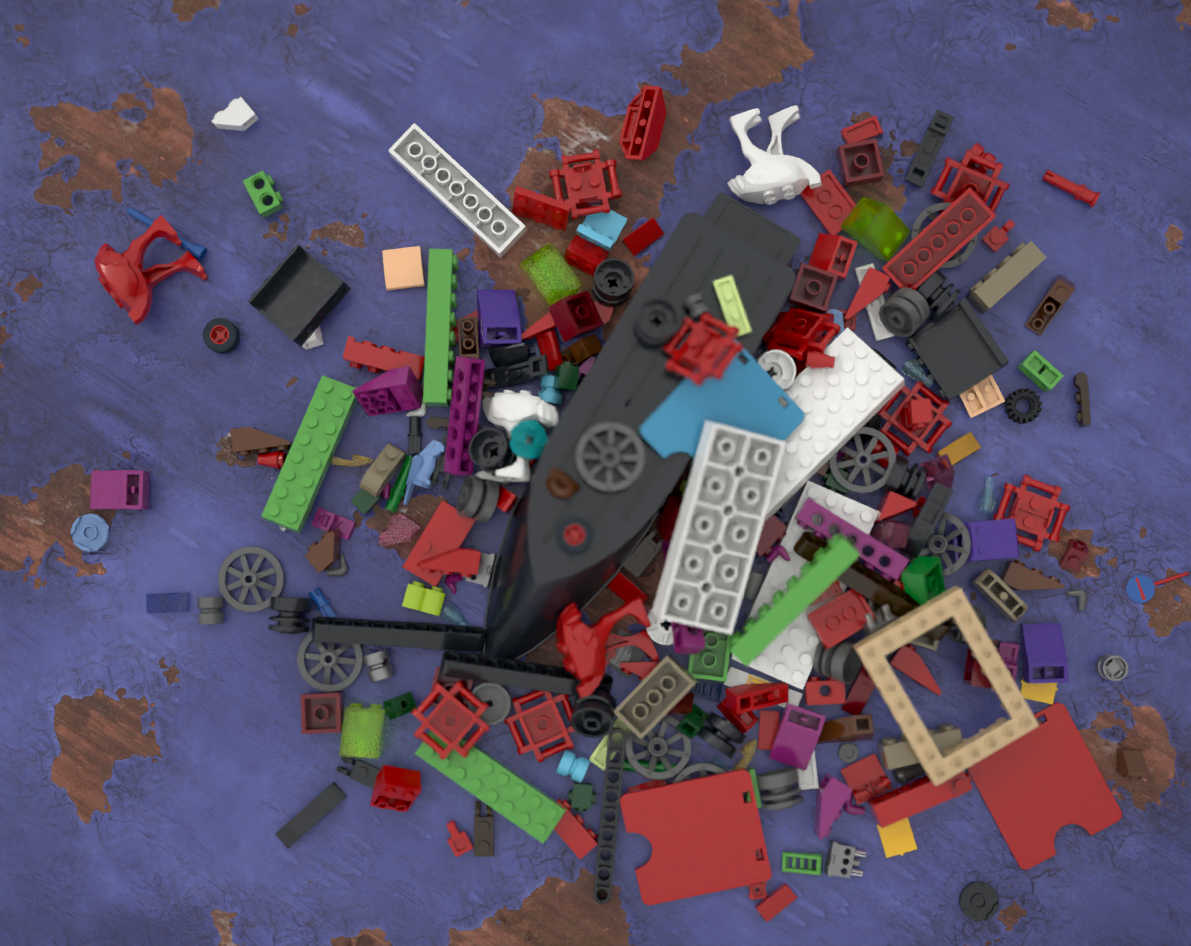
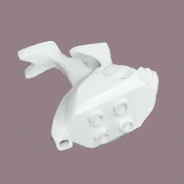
(771, 173)
(507, 410)

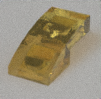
(357, 461)
(748, 752)

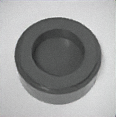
(848, 752)

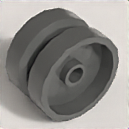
(904, 312)
(477, 498)
(501, 702)

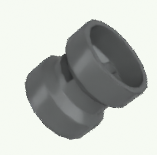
(696, 305)

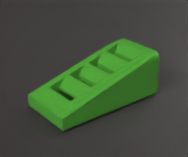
(755, 786)
(802, 855)

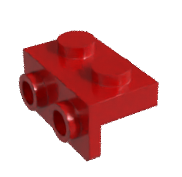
(585, 255)

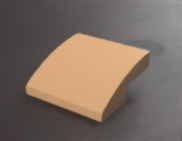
(403, 268)
(982, 397)

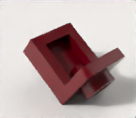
(1074, 555)

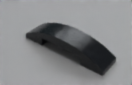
(929, 148)
(519, 373)
(310, 815)

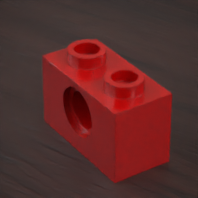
(918, 413)
(812, 694)

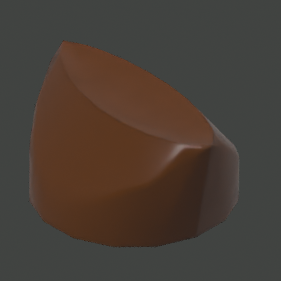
(561, 484)

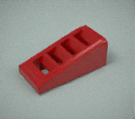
(543, 325)

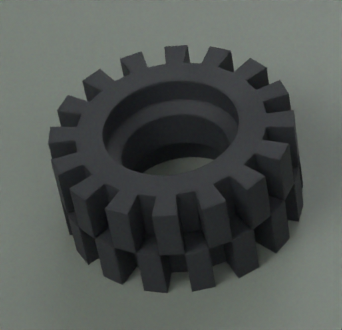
(1031, 398)

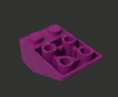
(390, 392)
(120, 490)
(796, 736)
(829, 801)

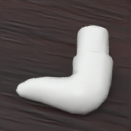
(419, 412)

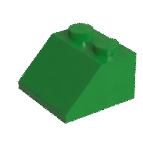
(923, 579)

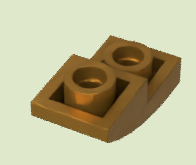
(960, 448)

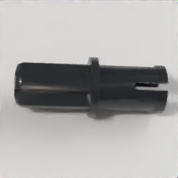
(414, 435)

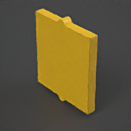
(1039, 691)
(897, 838)

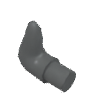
(339, 571)
(1082, 597)

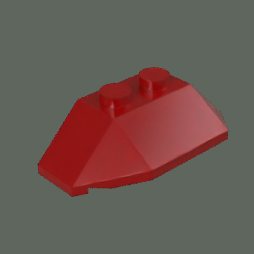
(643, 124)

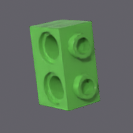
(259, 196)
(1040, 371)

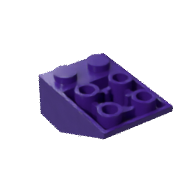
(498, 318)
(990, 540)
(1044, 653)

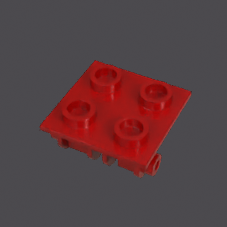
(866, 778)

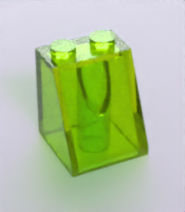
(876, 228)
(550, 274)
(363, 731)

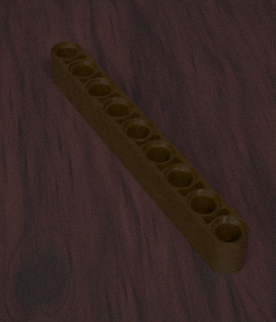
(870, 584)

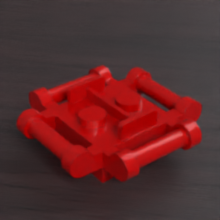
(970, 177)
(586, 184)
(801, 330)
(703, 350)
(897, 420)
(1033, 511)
(450, 720)
(541, 724)

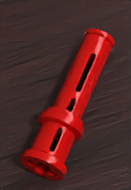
(1079, 192)

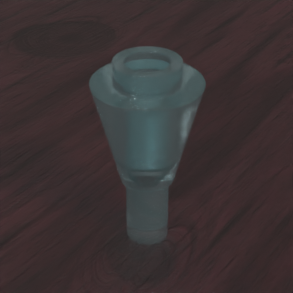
(913, 369)
(987, 499)
(453, 615)

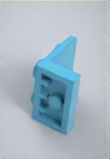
(602, 228)

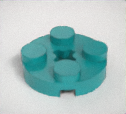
(518, 439)

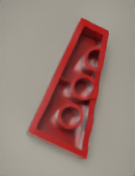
(381, 358)

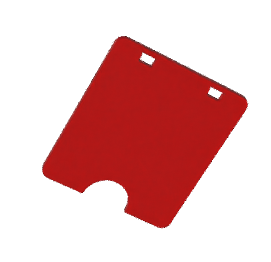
(1042, 786)
(698, 836)

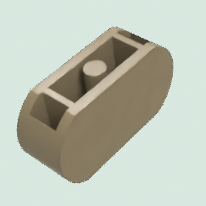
(382, 470)
(1000, 595)

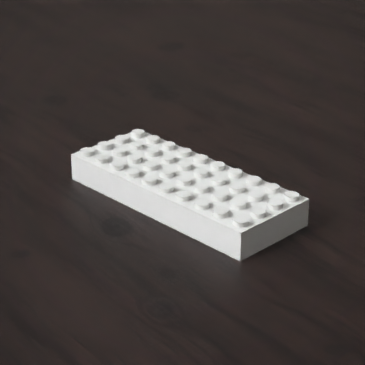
(834, 409)
(718, 528)
(793, 651)

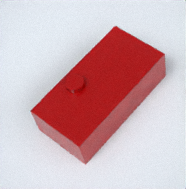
(442, 534)
(908, 800)

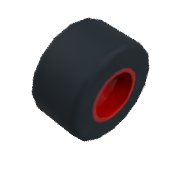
(221, 329)
(574, 535)

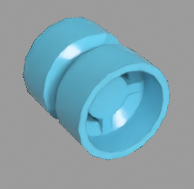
(548, 394)
(572, 766)

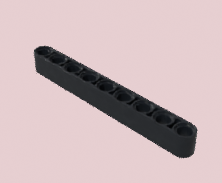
(398, 634)
(513, 673)
(606, 824)

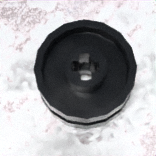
(594, 714)
(722, 733)

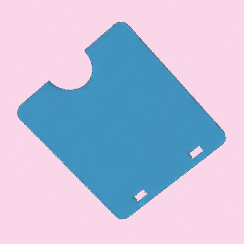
(740, 400)

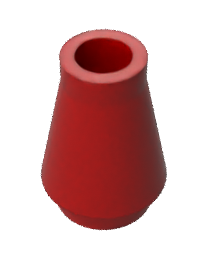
(819, 360)
(272, 459)

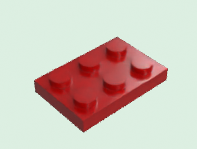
(829, 202)
(541, 208)
(840, 618)

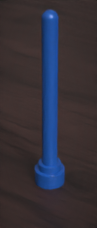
(197, 251)

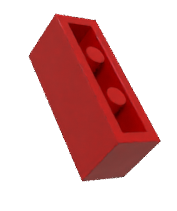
(574, 832)

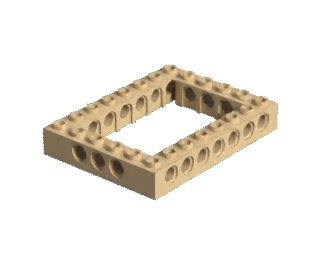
(906, 628)

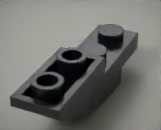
(927, 519)

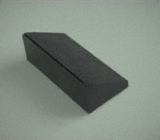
(509, 354)

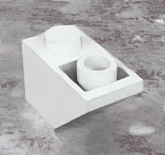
(236, 116)

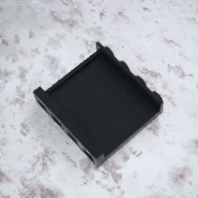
(299, 295)
(957, 351)

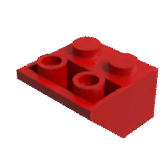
(833, 254)
(396, 788)

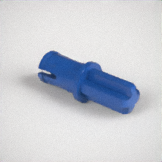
(321, 603)

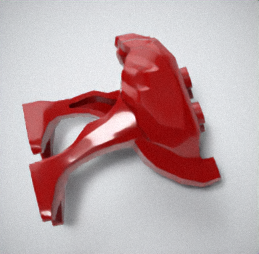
(128, 281)
(586, 645)

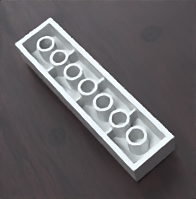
(457, 190)

